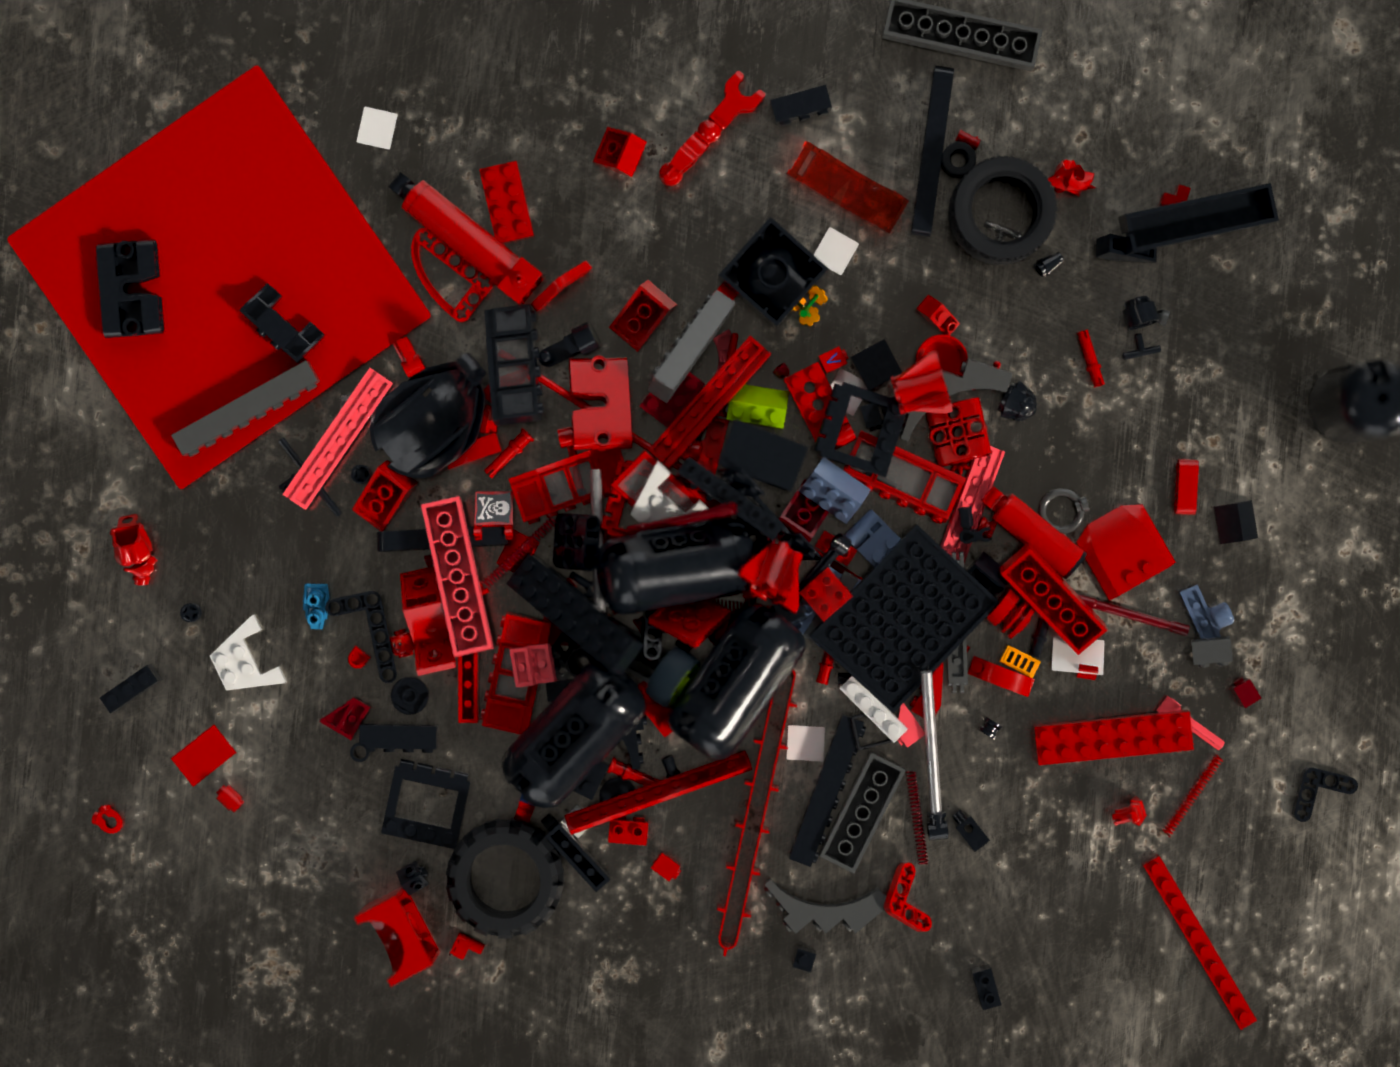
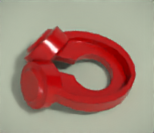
(101, 822)

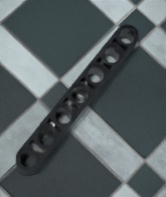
(418, 539)

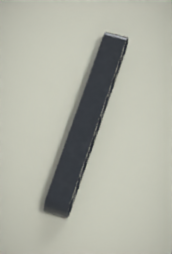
(932, 151)

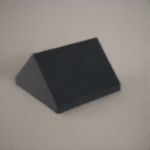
(1235, 522)

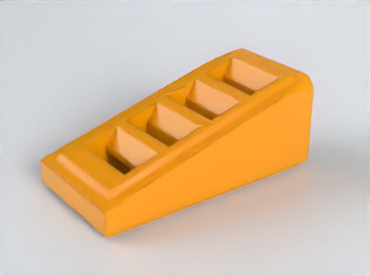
(1007, 650)

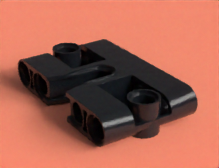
(114, 276)

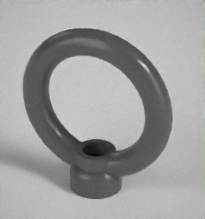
(1080, 503)

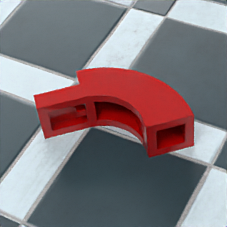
(1001, 676)

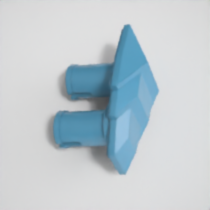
(314, 604)

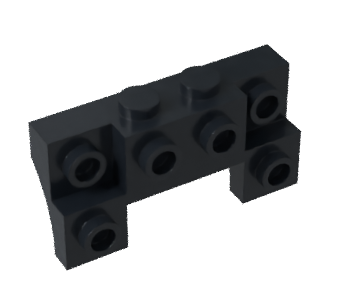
(281, 332)

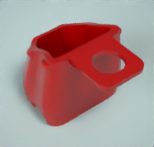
(130, 542)

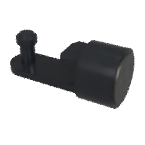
(581, 340)

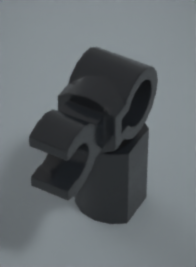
(966, 522)

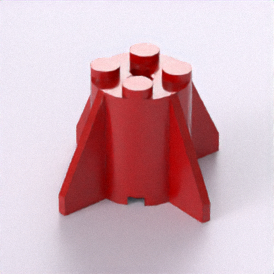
(922, 387)
(774, 575)

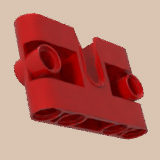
(612, 388)

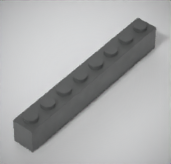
(245, 408)

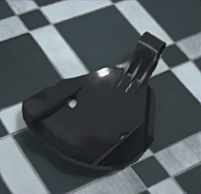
(421, 429)

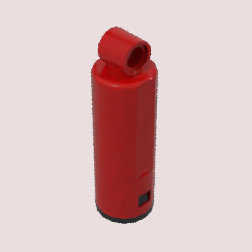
(1032, 528)

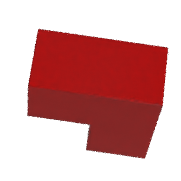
(1181, 195)

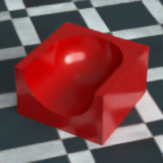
(402, 933)

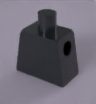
(977, 837)

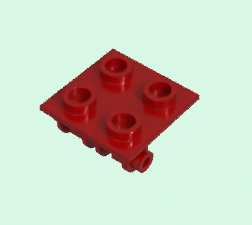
(826, 594)

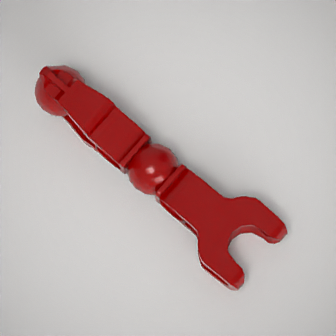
(710, 129)

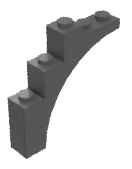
(974, 376)
(826, 916)

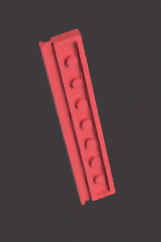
(337, 438)
(977, 483)

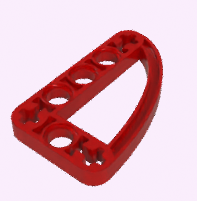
(460, 269)

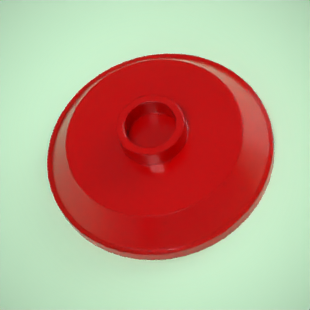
(948, 349)

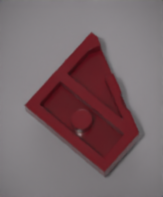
(347, 717)

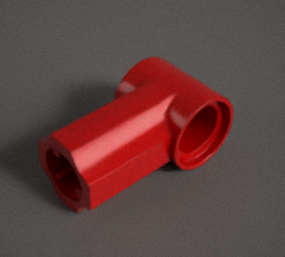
(410, 360)

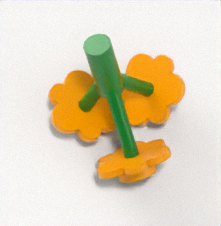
(810, 314)

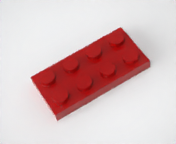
(506, 202)

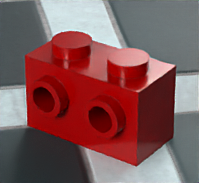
(628, 831)

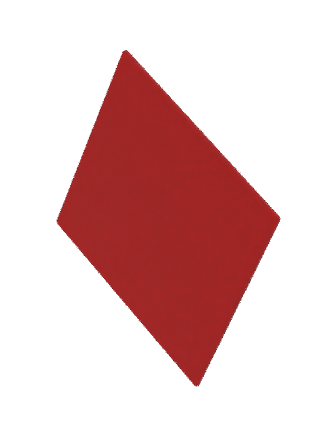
(232, 207)

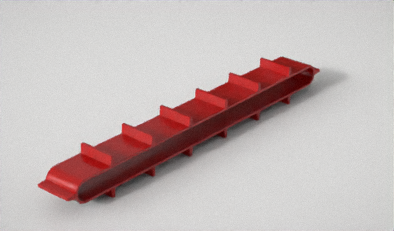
(762, 829)

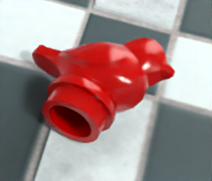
(142, 571)

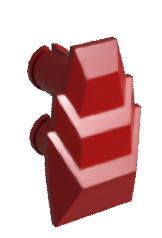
(1134, 813)

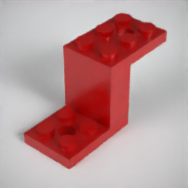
(426, 621)

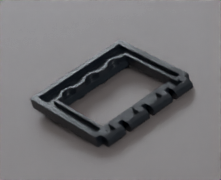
(887, 438)
(421, 831)

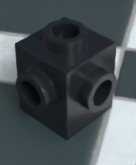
(413, 877)

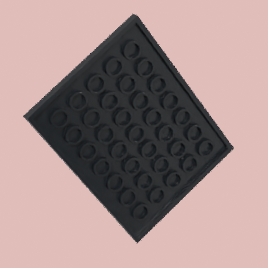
(904, 618)

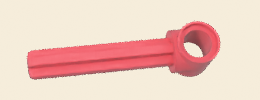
(1170, 705)

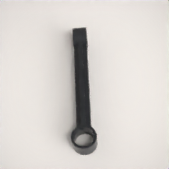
(839, 546)

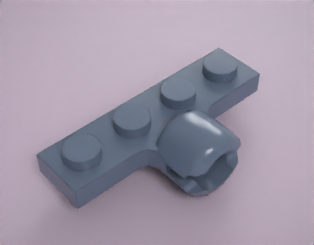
(1205, 618)

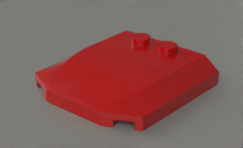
(1124, 549)

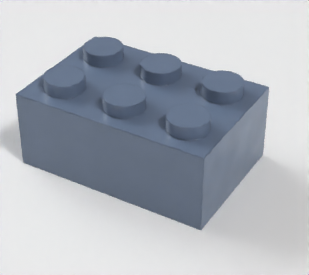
(835, 490)

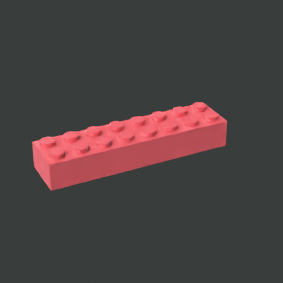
(457, 576)

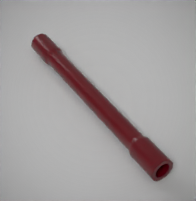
(718, 511)
(1172, 626)

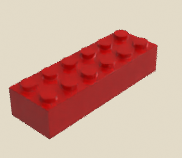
(1053, 598)

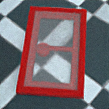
(634, 478)

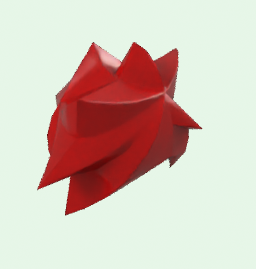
(1071, 178)

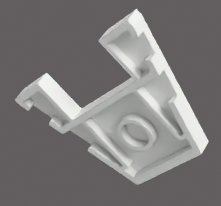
(654, 504)
(236, 664)

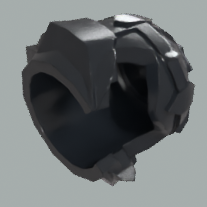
(1018, 403)

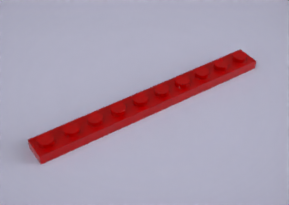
(658, 792)
(1199, 942)

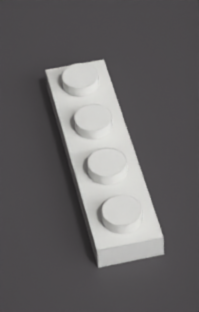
(874, 709)

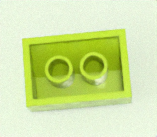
(759, 406)

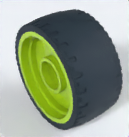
(672, 676)

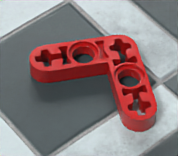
(559, 284)
(901, 904)

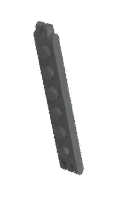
(958, 658)

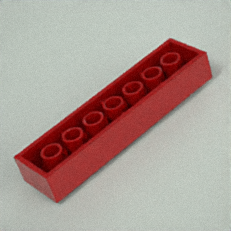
(1113, 737)

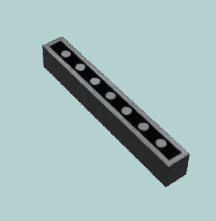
(825, 792)

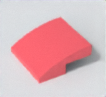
(533, 665)

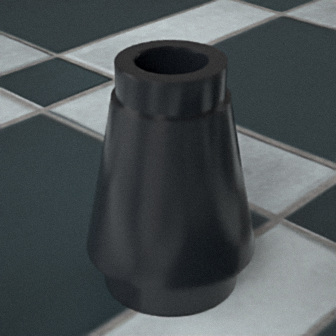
(1048, 264)

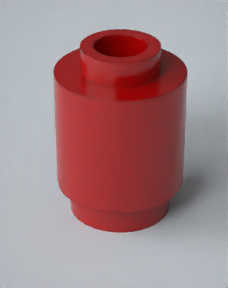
(229, 798)

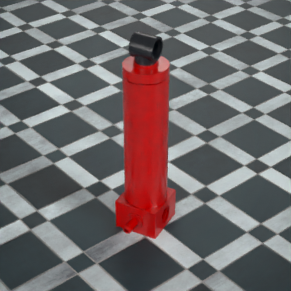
(468, 239)

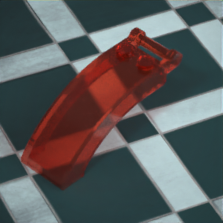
(849, 189)

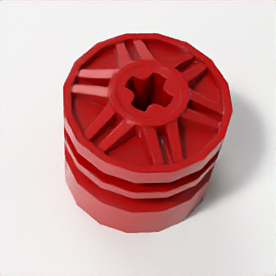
(1010, 613)

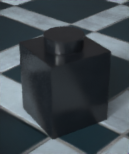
(804, 958)

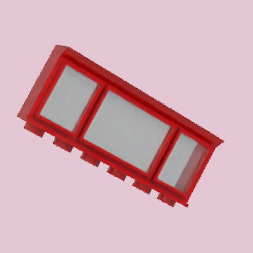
(909, 480)

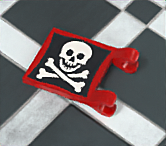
(493, 510)

